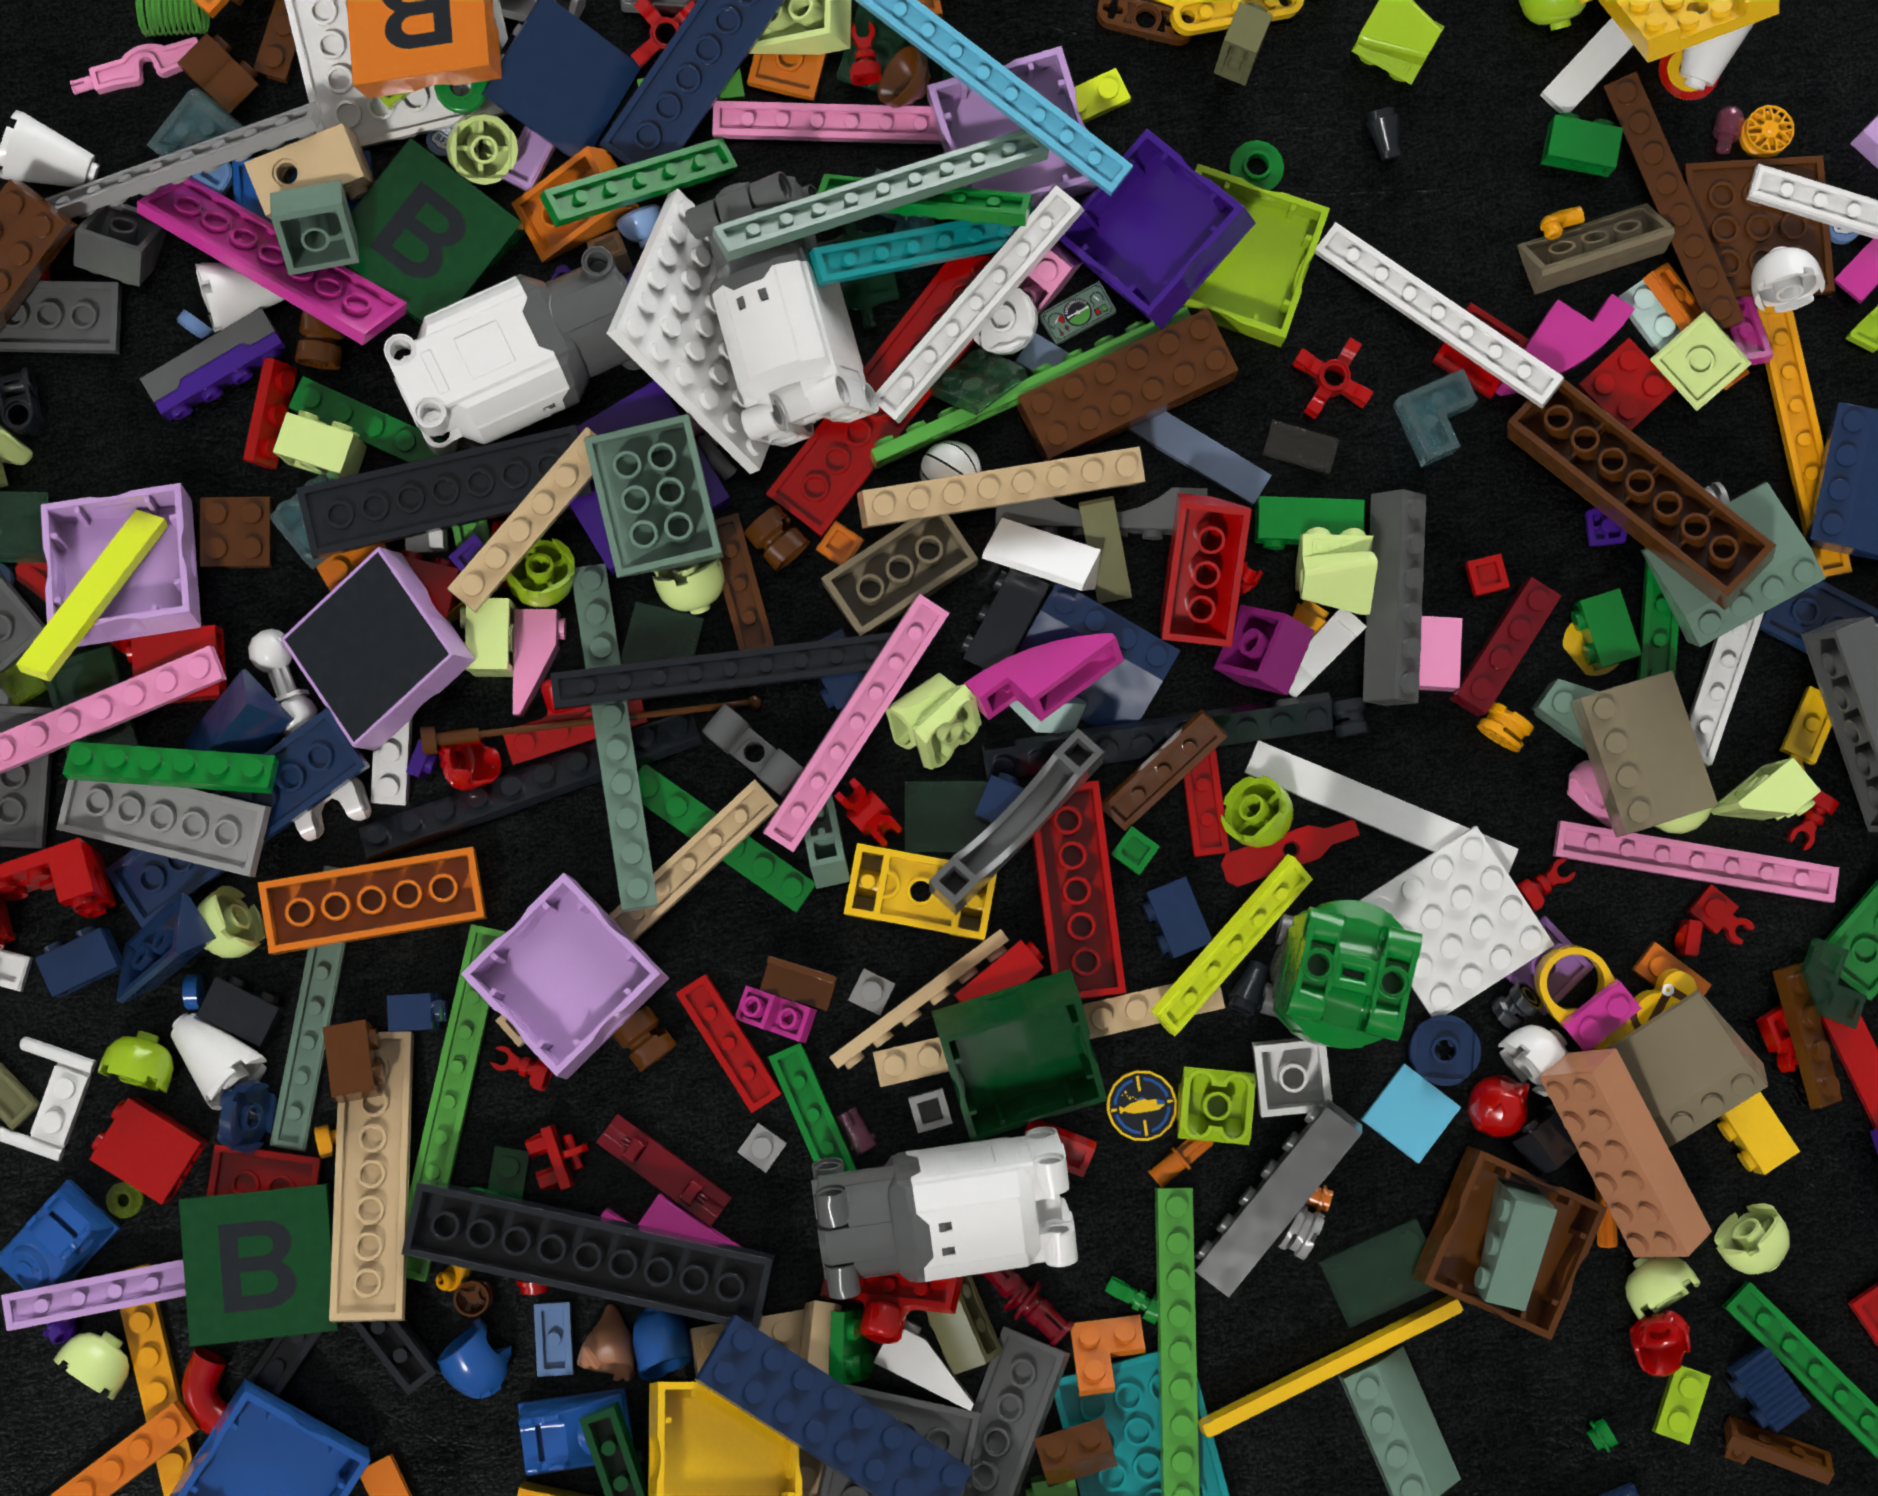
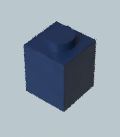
(998, 796)

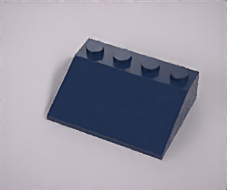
(1847, 485)
(1131, 685)

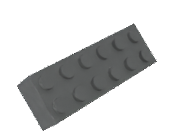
(1847, 675)

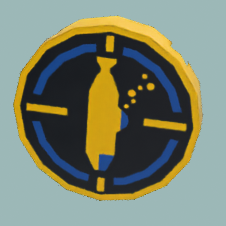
(1141, 1105)

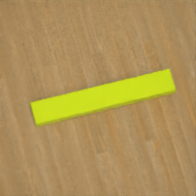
(92, 595)
(1231, 945)

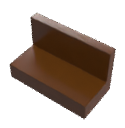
(798, 983)

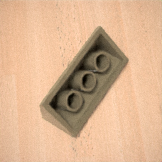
(1595, 247)

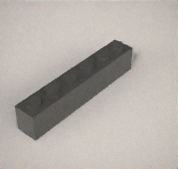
(1396, 607)
(1278, 1197)

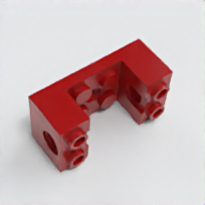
(70, 868)

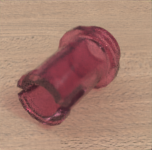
(856, 1132)

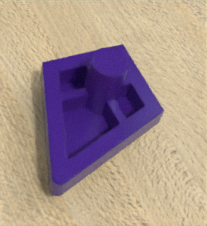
(1602, 530)

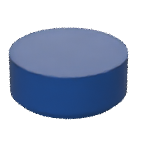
(193, 991)

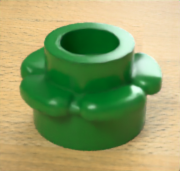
(1602, 1435)

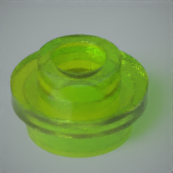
(135, 1200)

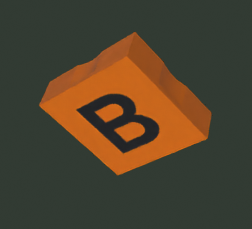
(421, 44)

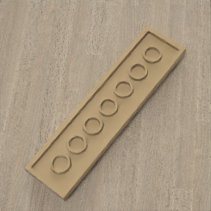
(373, 1193)

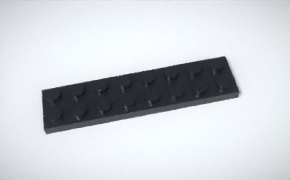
(429, 493)

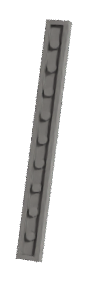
(181, 164)

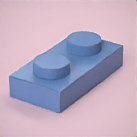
(554, 1338)

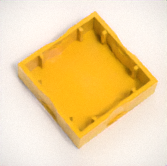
(714, 1448)

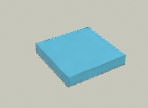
(1410, 1113)

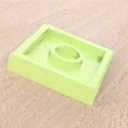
(1700, 361)

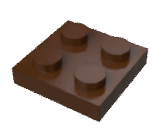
(236, 532)

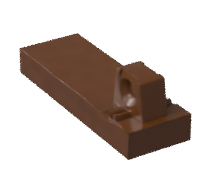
(1748, 1440)

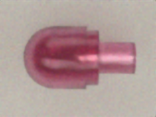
(1728, 128)

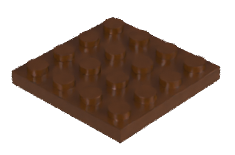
(1749, 230)

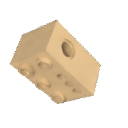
(317, 160)

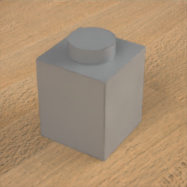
(930, 1110)

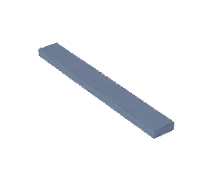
(1174, 437)

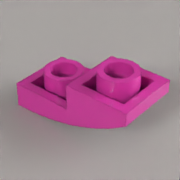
(1861, 274)
(775, 1014)

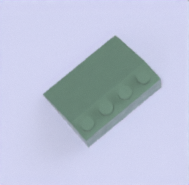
(653, 497)
(1788, 573)

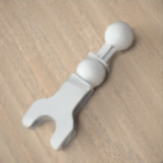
(272, 657)

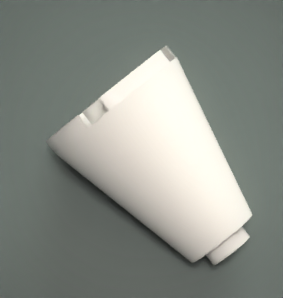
(1706, 61)
(43, 156)
(230, 294)
(215, 1057)

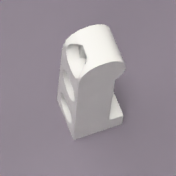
(1325, 647)

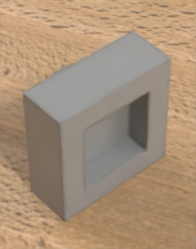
(871, 992)
(762, 1147)

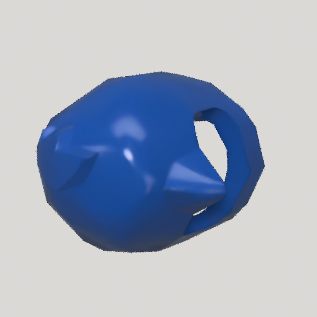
(661, 1343)
(472, 1364)

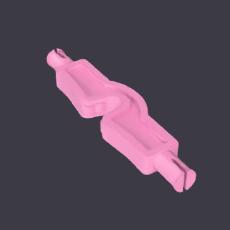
(129, 69)

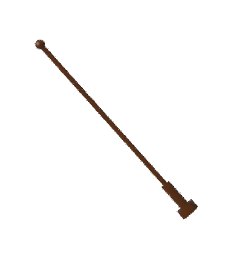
(432, 739)

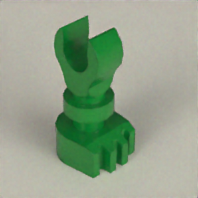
(1130, 1295)

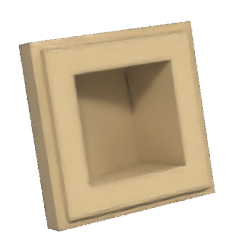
(614, 243)

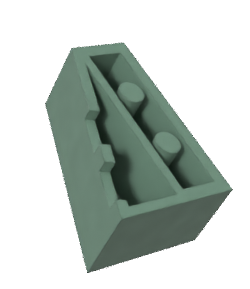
(1556, 711)
(1513, 1244)

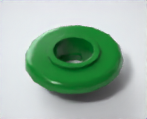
(461, 104)
(1262, 151)

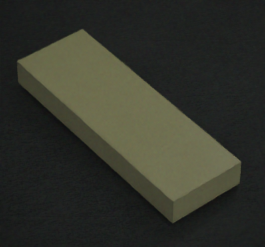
(1103, 532)

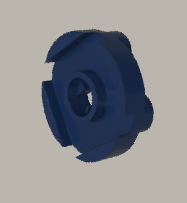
(1458, 1035)
(235, 1127)

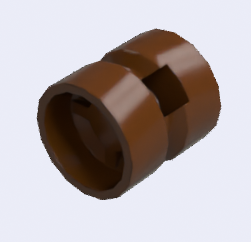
(320, 345)
(776, 537)
(644, 1038)

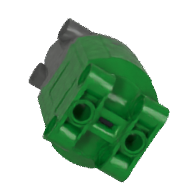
(1342, 974)

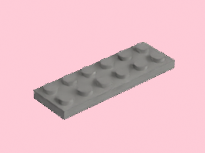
(169, 822)

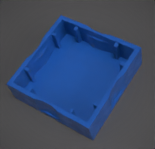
(272, 1451)

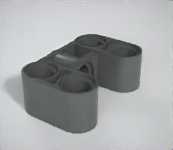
(735, 738)

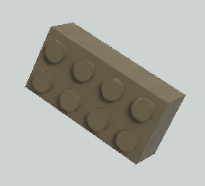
(891, 572)

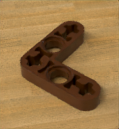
(1127, 21)

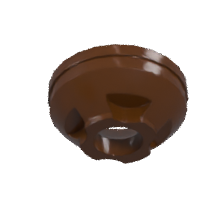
(904, 78)

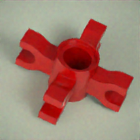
(656, 20)
(1353, 391)
(868, 813)

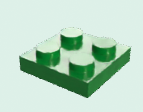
(849, 1349)

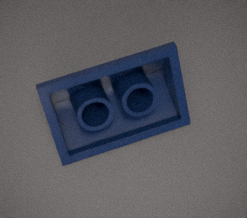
(240, 720)
(162, 948)

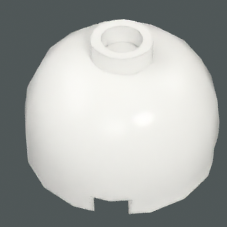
(1786, 279)
(1531, 1052)

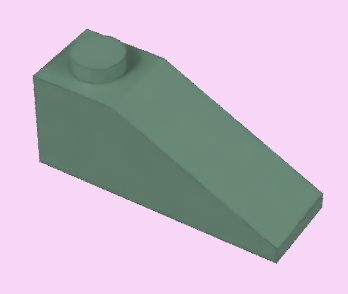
(826, 848)

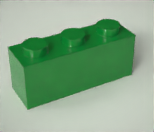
(1285, 518)

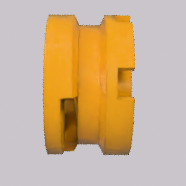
(1766, 133)
(1505, 727)

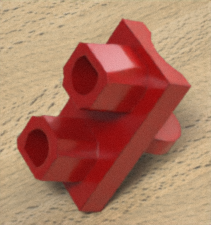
(549, 1142)

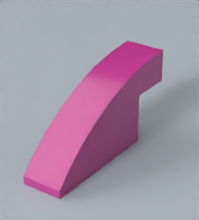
(1569, 338)
(1045, 675)
(672, 1217)

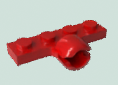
(539, 743)
(892, 1297)

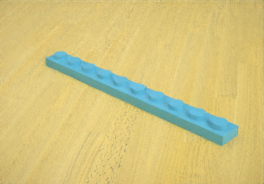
(1003, 90)

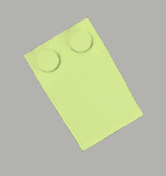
(807, 28)

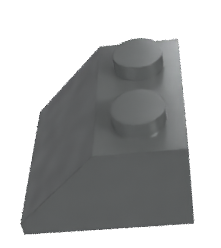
(118, 244)

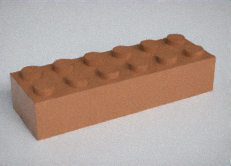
(1625, 1154)

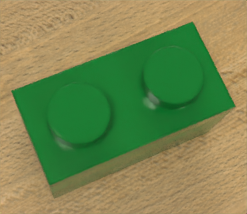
(1582, 144)
(1605, 630)

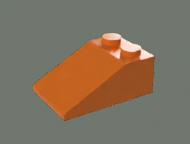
(555, 241)

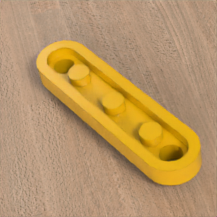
(1218, 14)

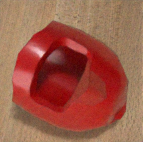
(1498, 1106)

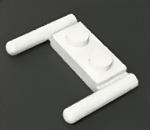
(59, 1104)

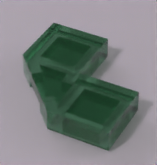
(1821, 973)

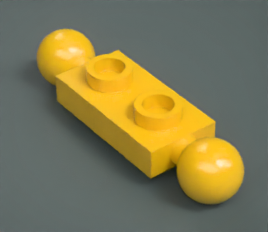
(1807, 729)

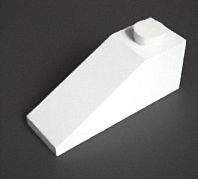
(920, 1363)

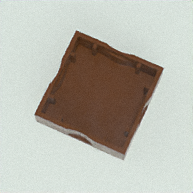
(1460, 1231)

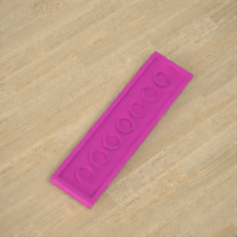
(252, 249)

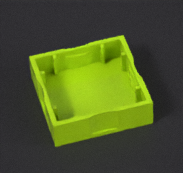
(1264, 273)

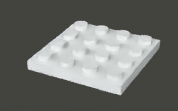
(1469, 919)

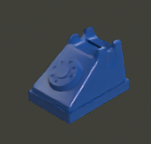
(58, 1239)
(553, 1432)

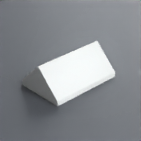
(1044, 555)

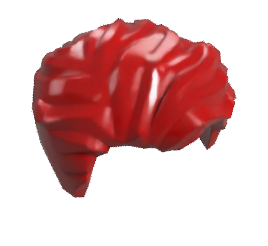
(469, 764)
(1660, 1342)

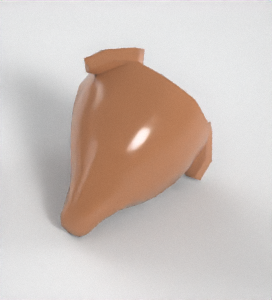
(609, 1347)

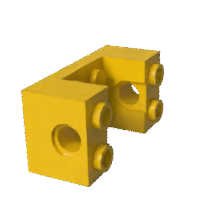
(882, 888)

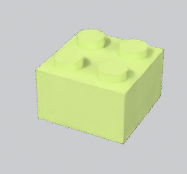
(319, 447)
(490, 637)

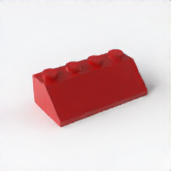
(1204, 570)

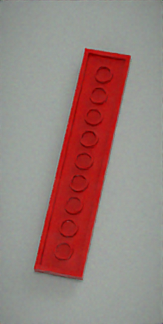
(837, 457)

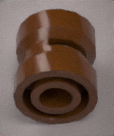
(469, 1302)

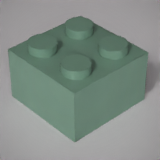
(314, 227)

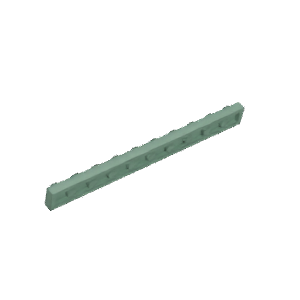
(877, 194)
(615, 745)

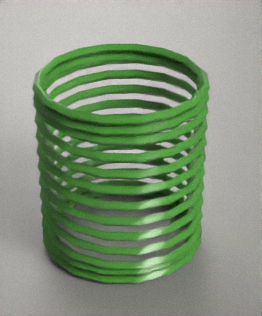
(178, 13)

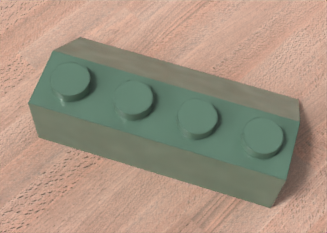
(1399, 1425)

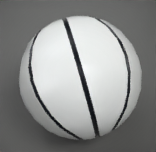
(948, 460)

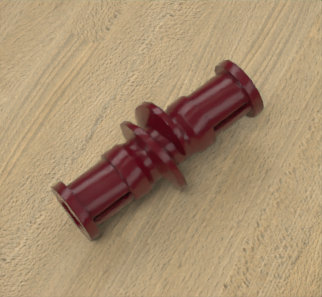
(1028, 1302)

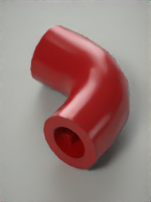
(201, 1389)

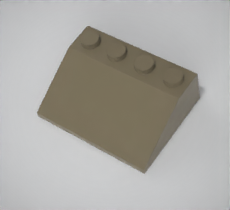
(1643, 753)
(1690, 1067)

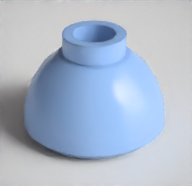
(639, 224)

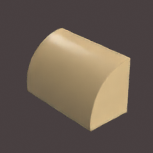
(816, 1333)

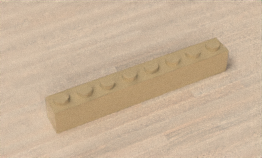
(1000, 487)

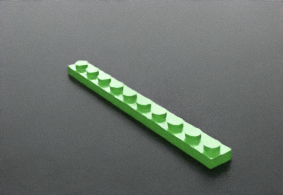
(954, 420)
(452, 1083)
(1177, 1342)

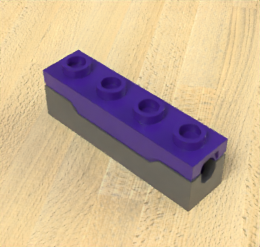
(214, 365)

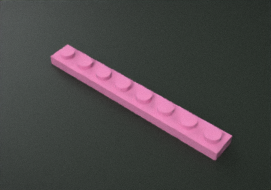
(824, 122)
(110, 707)
(855, 722)
(1696, 862)

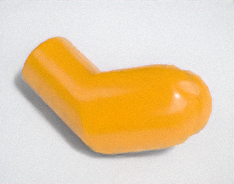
(1554, 223)
(452, 1278)

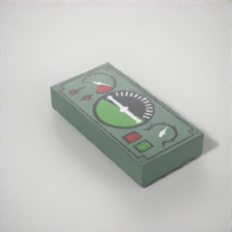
(1077, 313)

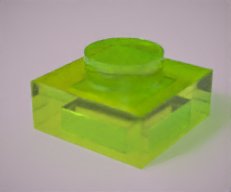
(21, 685)

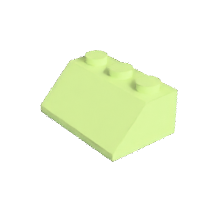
(1770, 793)

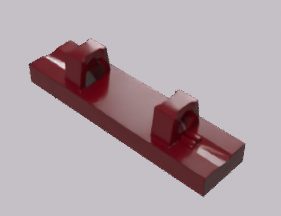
(664, 1170)

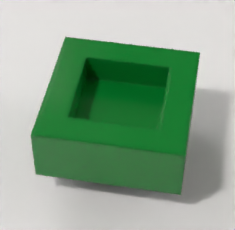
(1135, 850)

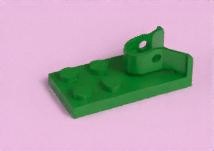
(1860, 936)

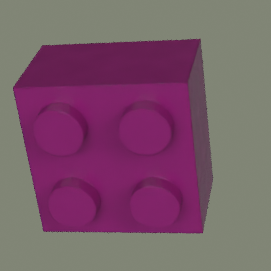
(1265, 649)

